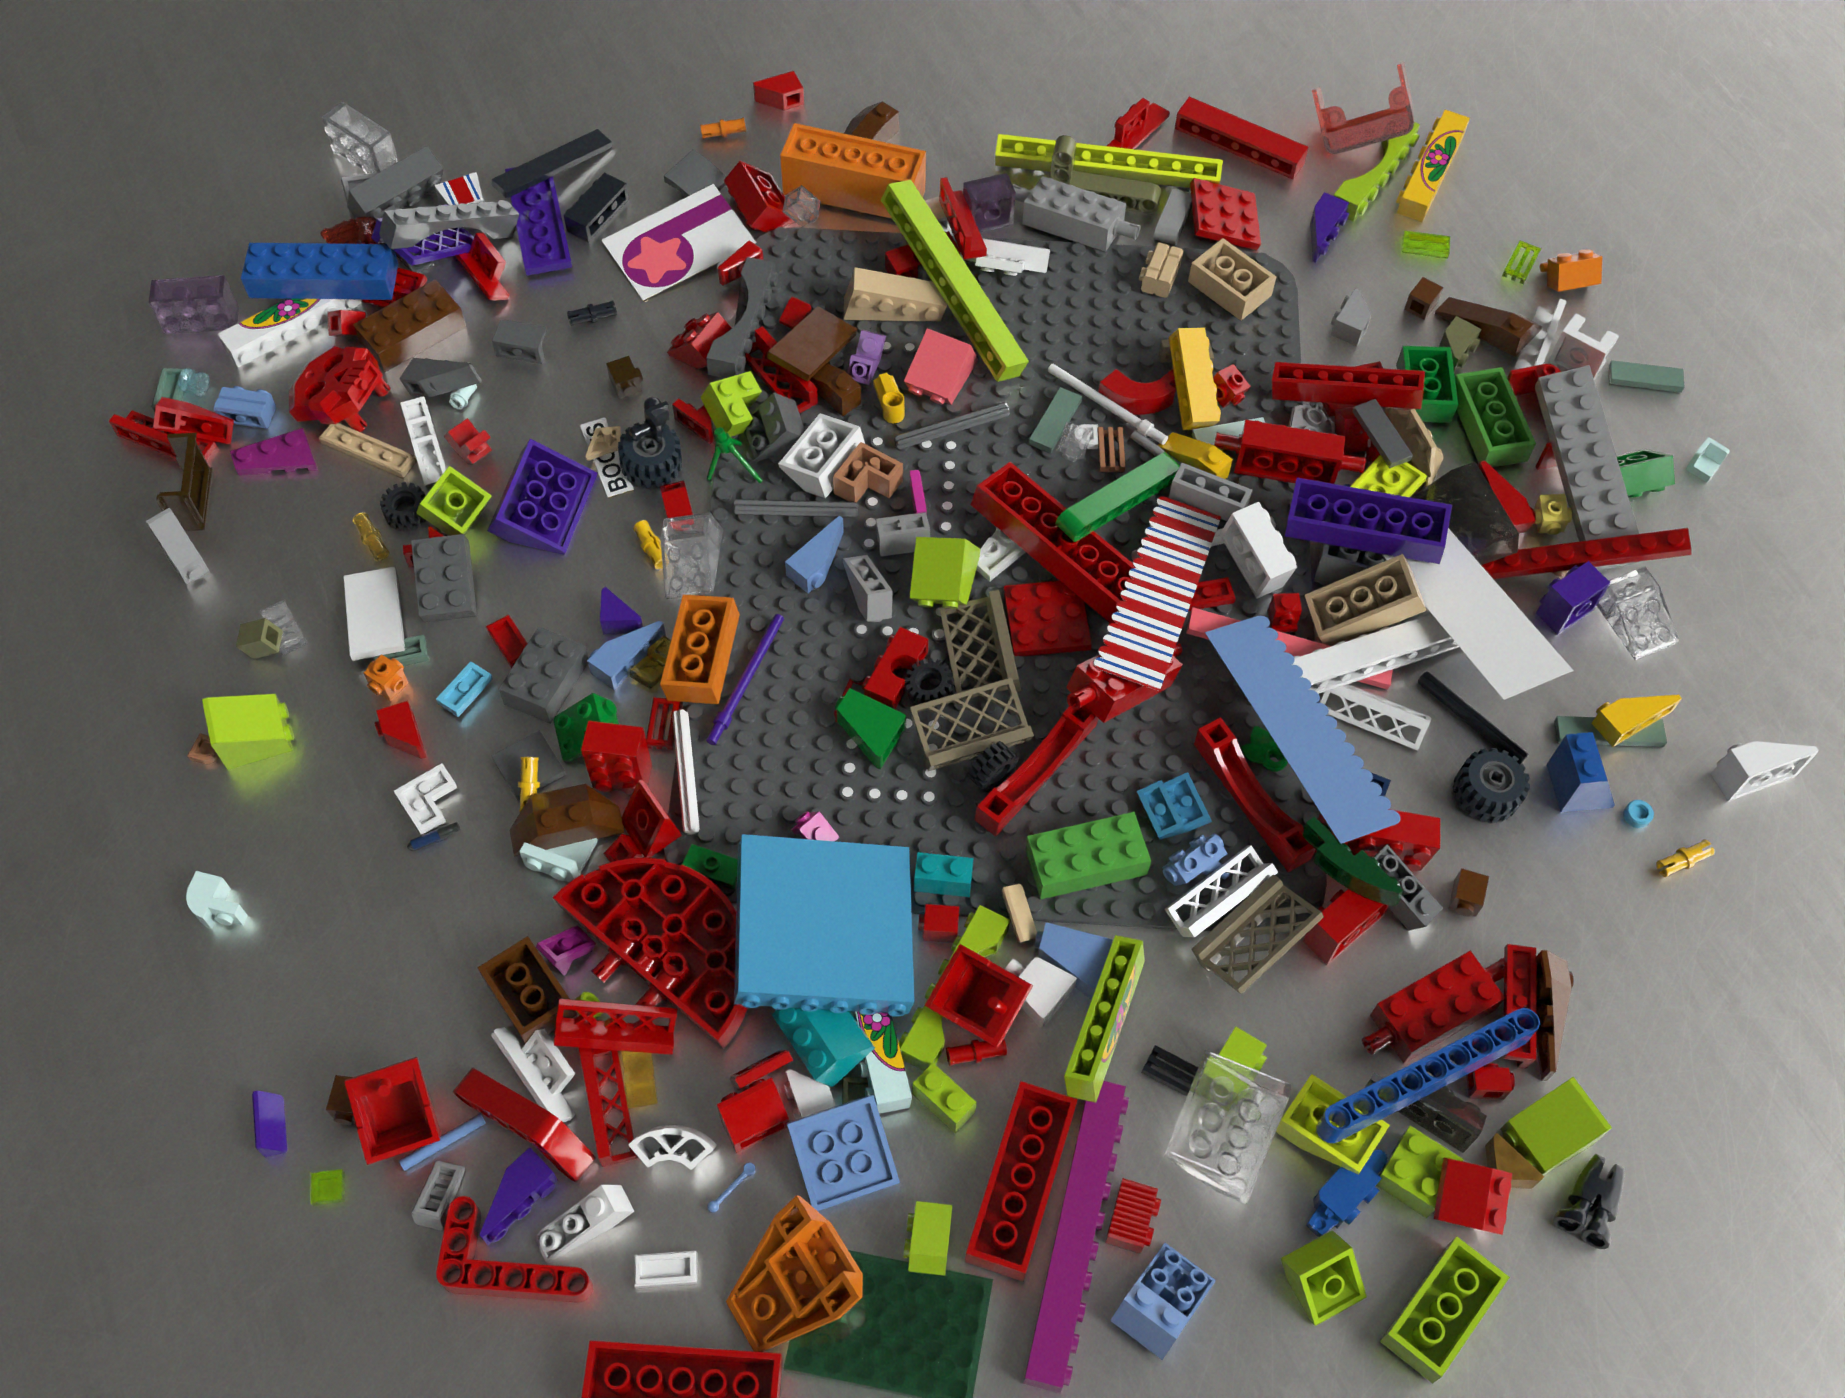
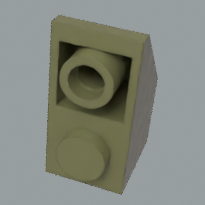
(1462, 339)

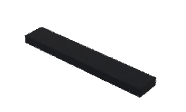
(551, 163)

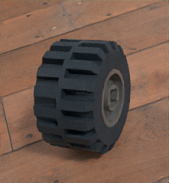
(650, 461)
(1491, 785)

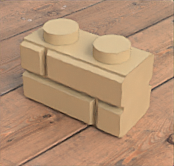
(1161, 269)

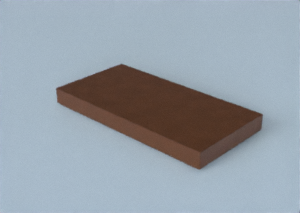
(812, 343)

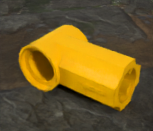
(890, 398)

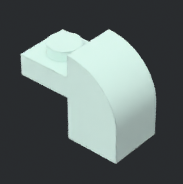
(207, 901)

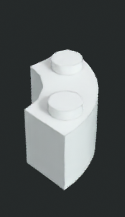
(672, 1143)

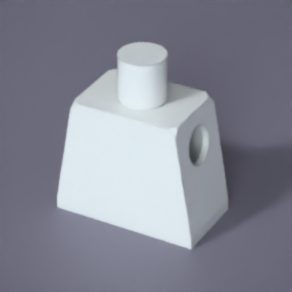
(1049, 988)

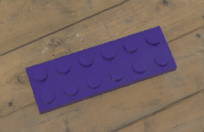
(541, 229)

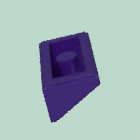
(269, 1123)

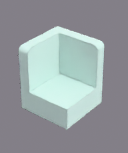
(1707, 459)

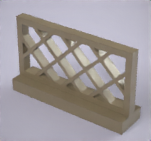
(999, 635)
(972, 747)
(1244, 923)

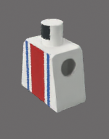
(460, 190)

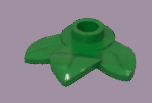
(1262, 749)

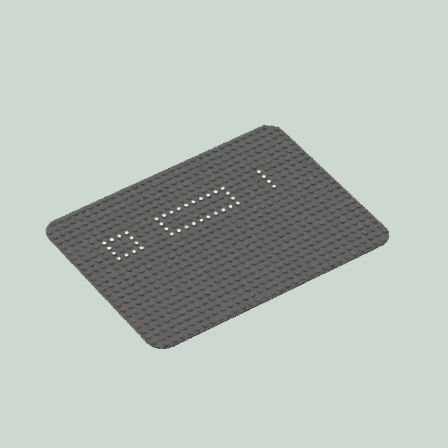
(783, 735)

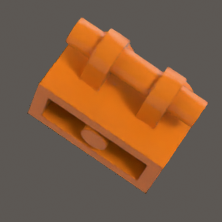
(1573, 270)

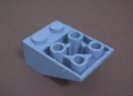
(1163, 1300)

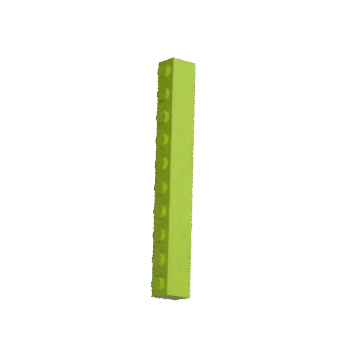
(954, 281)

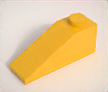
(1198, 454)
(1630, 715)

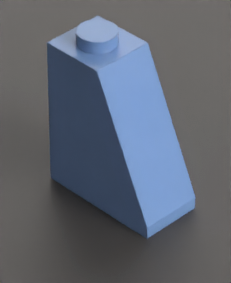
(1074, 953)

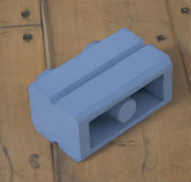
(246, 406)

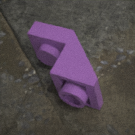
(867, 357)

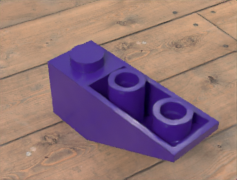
(1325, 223)
(520, 1187)

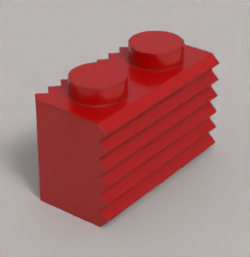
(1132, 1216)

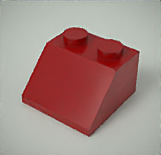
(1473, 1196)

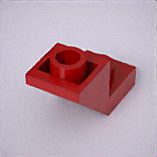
(676, 499)

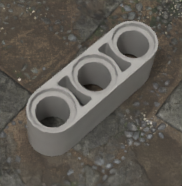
(1173, 217)

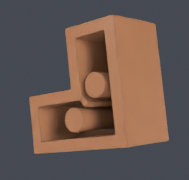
(865, 470)

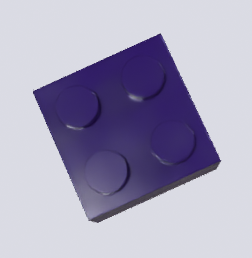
(1572, 597)

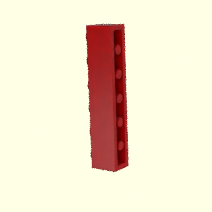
(1241, 137)
(1348, 385)

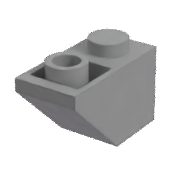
(1352, 320)

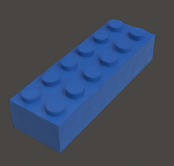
(320, 271)

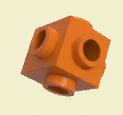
(386, 677)

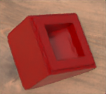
(794, 312)
(623, 848)

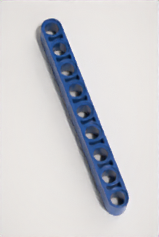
(1420, 1082)

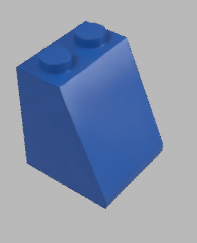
(1579, 775)

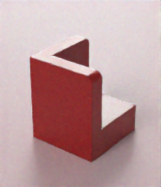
(341, 322)

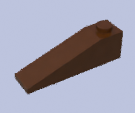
(875, 122)
(1498, 327)
(1552, 1001)

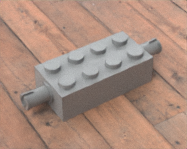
(1074, 213)

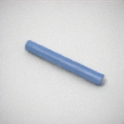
(445, 1140)

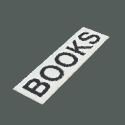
(607, 465)

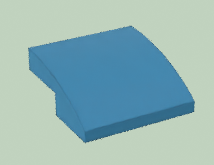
(1174, 806)

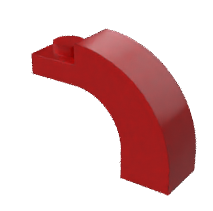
(1139, 397)

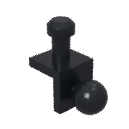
(656, 416)

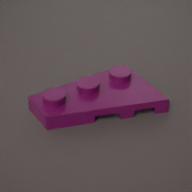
(280, 452)

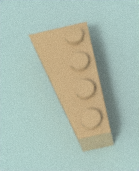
(891, 298)

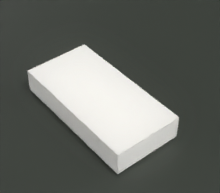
(665, 1269)

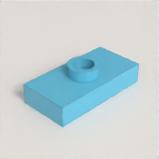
(464, 689)

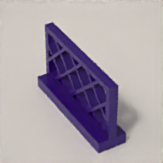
(441, 250)

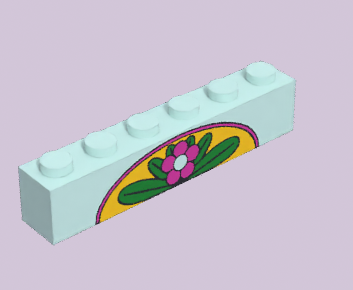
(884, 1064)

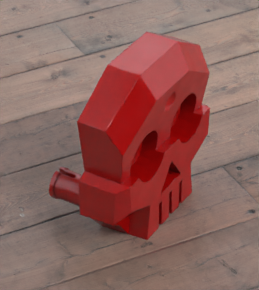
(337, 387)

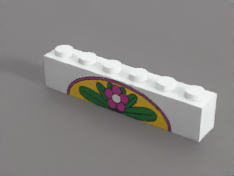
(278, 325)

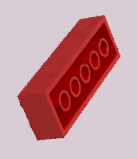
(1021, 1181)
(679, 1372)

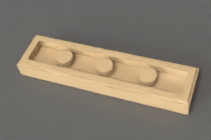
(368, 449)

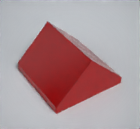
(648, 821)

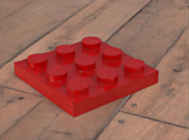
(1225, 214)
(1045, 619)

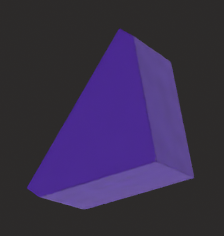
(616, 615)

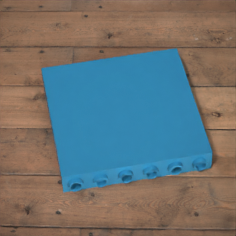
(823, 926)

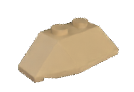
(1419, 440)

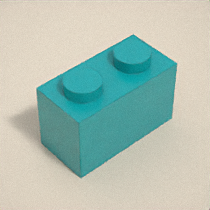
(943, 874)

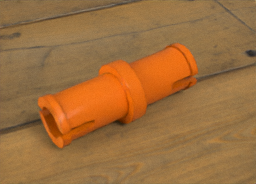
(723, 128)

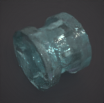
(193, 381)

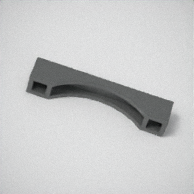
(409, 226)
(729, 351)

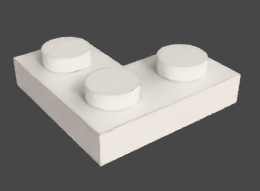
(419, 797)

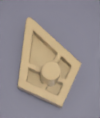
(603, 442)

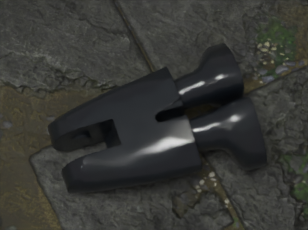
(1593, 1197)

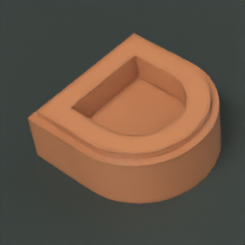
(203, 751)

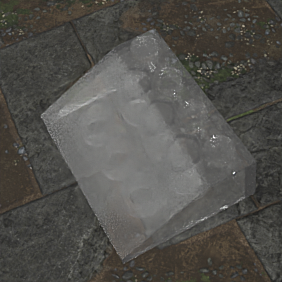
(1227, 1125)

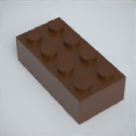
(410, 325)

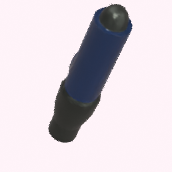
(434, 836)

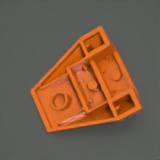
(795, 1279)

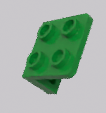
(572, 723)

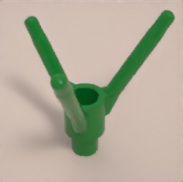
(725, 445)

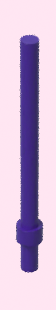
(724, 718)

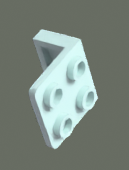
(562, 862)

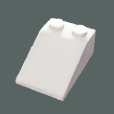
(1759, 766)

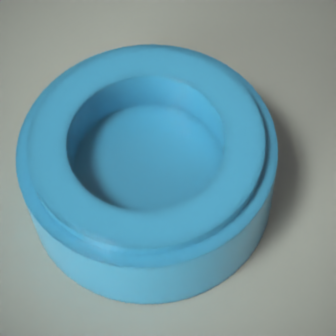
(1638, 813)

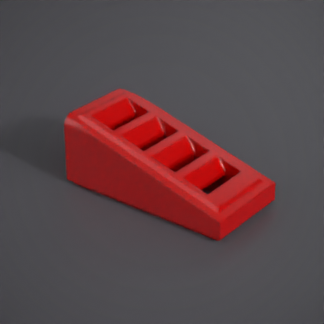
(736, 262)

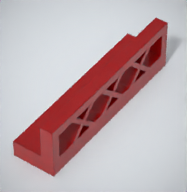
(961, 221)
(802, 388)
(150, 437)
(1520, 993)
(615, 1032)
(596, 1105)

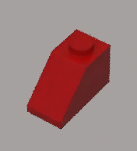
(400, 729)

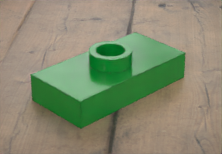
(713, 865)

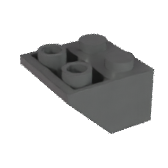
(774, 427)

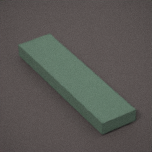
(1651, 736)

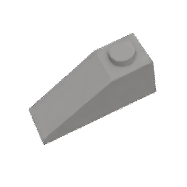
(177, 546)
(869, 588)

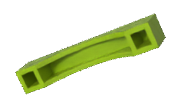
(1366, 187)
(926, 1038)

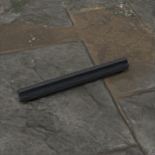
(1471, 716)

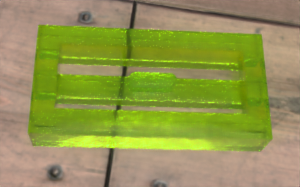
(1428, 244)
(1516, 273)

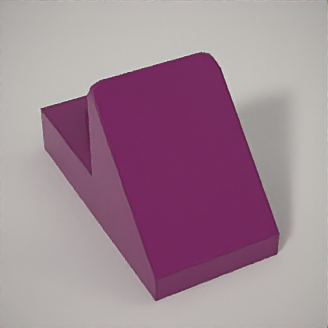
(566, 947)

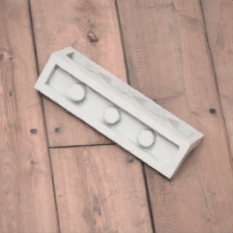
(1537, 349)
(1380, 705)
(1227, 899)

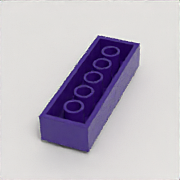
(1368, 520)

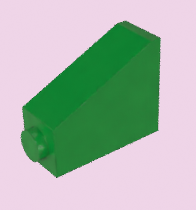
(870, 725)

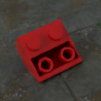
(696, 340)
(752, 1114)

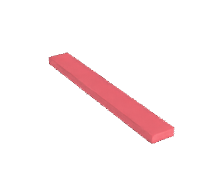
(1203, 621)

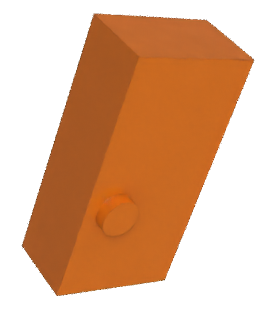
(700, 649)

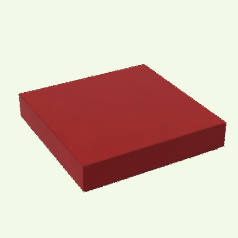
(760, 1068)

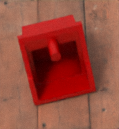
(978, 995)
(392, 1110)

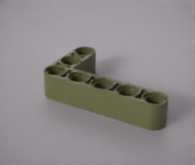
(1138, 195)

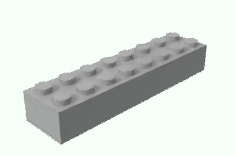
(1585, 456)

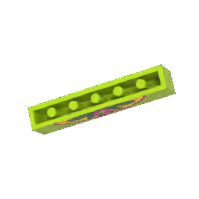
(1104, 1019)

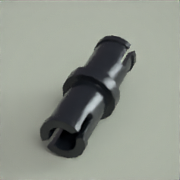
(591, 313)

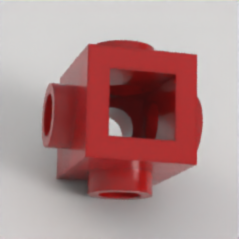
(1230, 386)

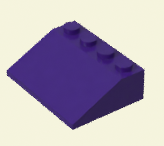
(542, 499)

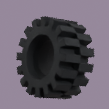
(395, 498)
(929, 671)
(992, 766)

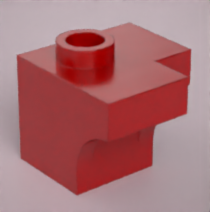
(1347, 425)

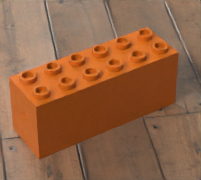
(848, 168)

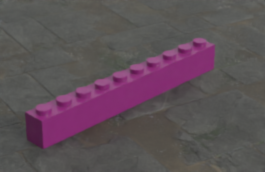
(1075, 1241)

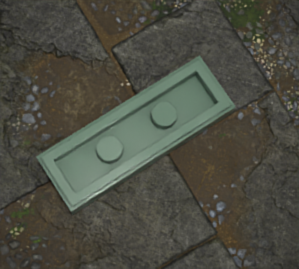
(1646, 376)
(1054, 420)

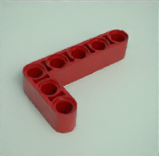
(526, 1121)
(500, 1271)

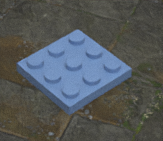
(843, 1153)

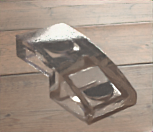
(281, 616)

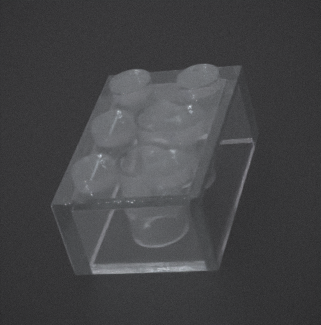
(359, 139)

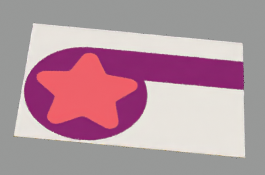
(677, 241)

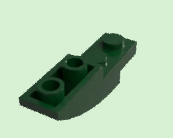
(1358, 872)

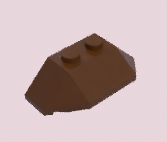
(565, 818)

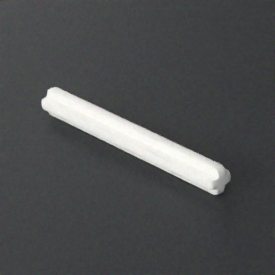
(685, 772)

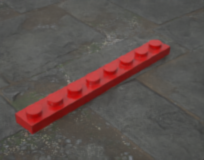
(1598, 552)

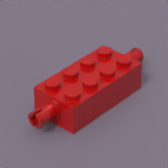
(1288, 453)
(1110, 694)
(1436, 1007)

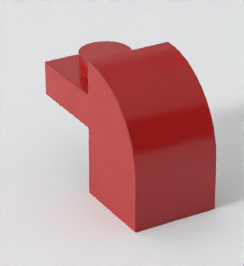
(468, 441)

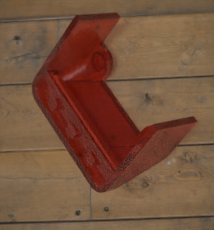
(1345, 135)

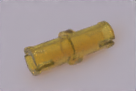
(371, 536)

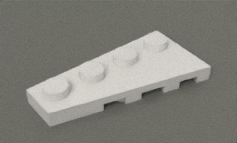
(997, 555)

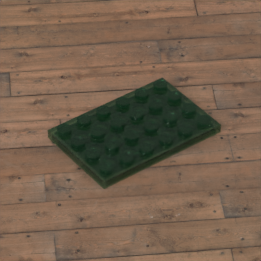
(904, 1335)

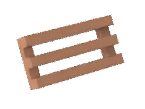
(1110, 433)

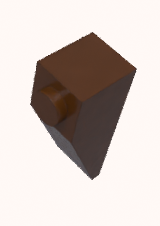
(837, 388)

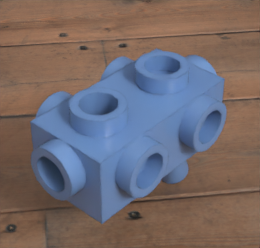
(1199, 858)

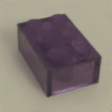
(193, 304)

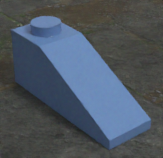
(812, 562)
(618, 656)

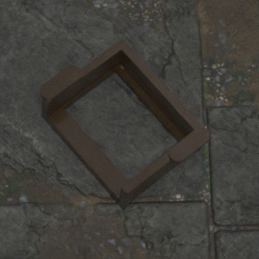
(192, 501)

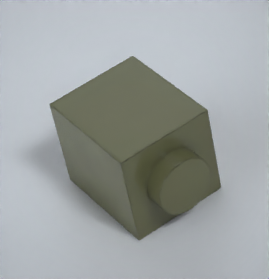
(259, 638)

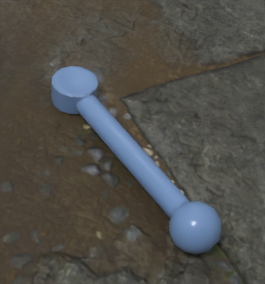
(749, 1170)

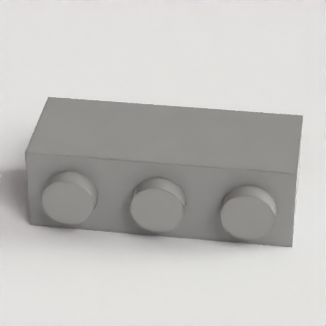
(1208, 492)

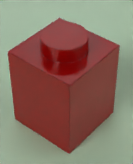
(939, 923)

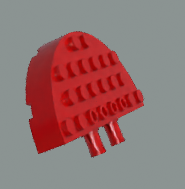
(669, 931)

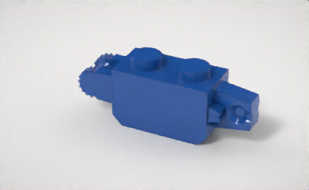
(1344, 1192)

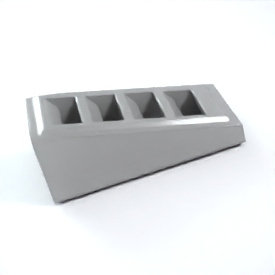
(434, 1214)

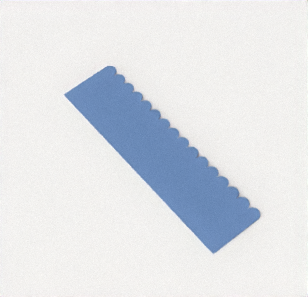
(1303, 730)

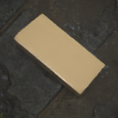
(1019, 913)

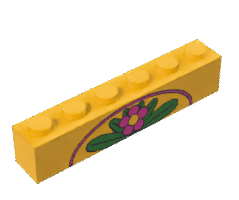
(1432, 166)

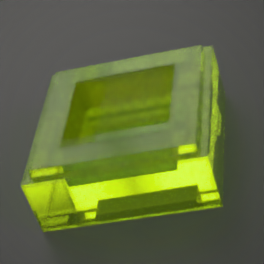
(327, 1187)

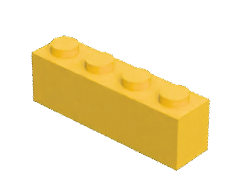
(1194, 378)

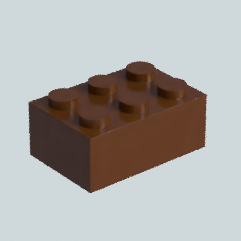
(525, 988)

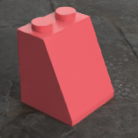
(940, 367)

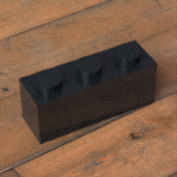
(596, 207)

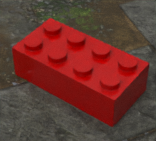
(1412, 839)

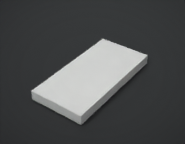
(373, 613)

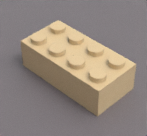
(1365, 601)

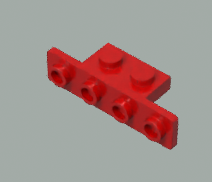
(1138, 124)
(485, 266)

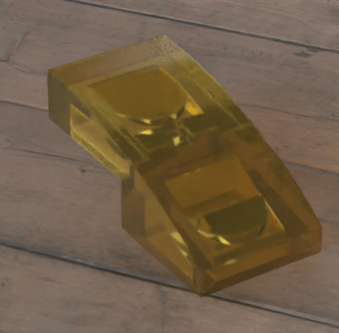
(651, 668)
(639, 1079)

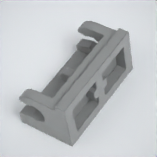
(899, 533)

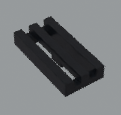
(1174, 1060)

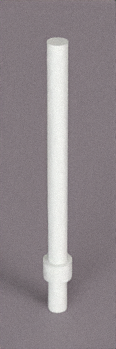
(1143, 426)

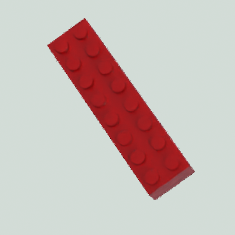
(1028, 518)

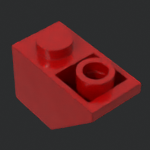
(780, 91)

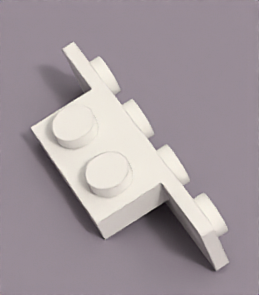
(1012, 258)
(539, 1067)

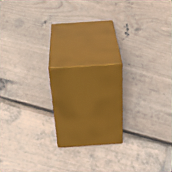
(1504, 1157)

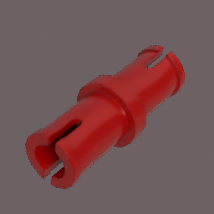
(974, 1052)

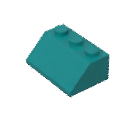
(825, 1041)

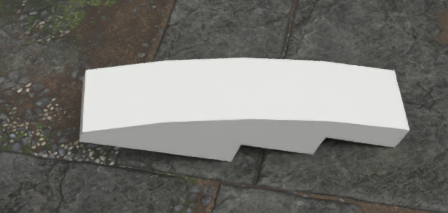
(424, 440)

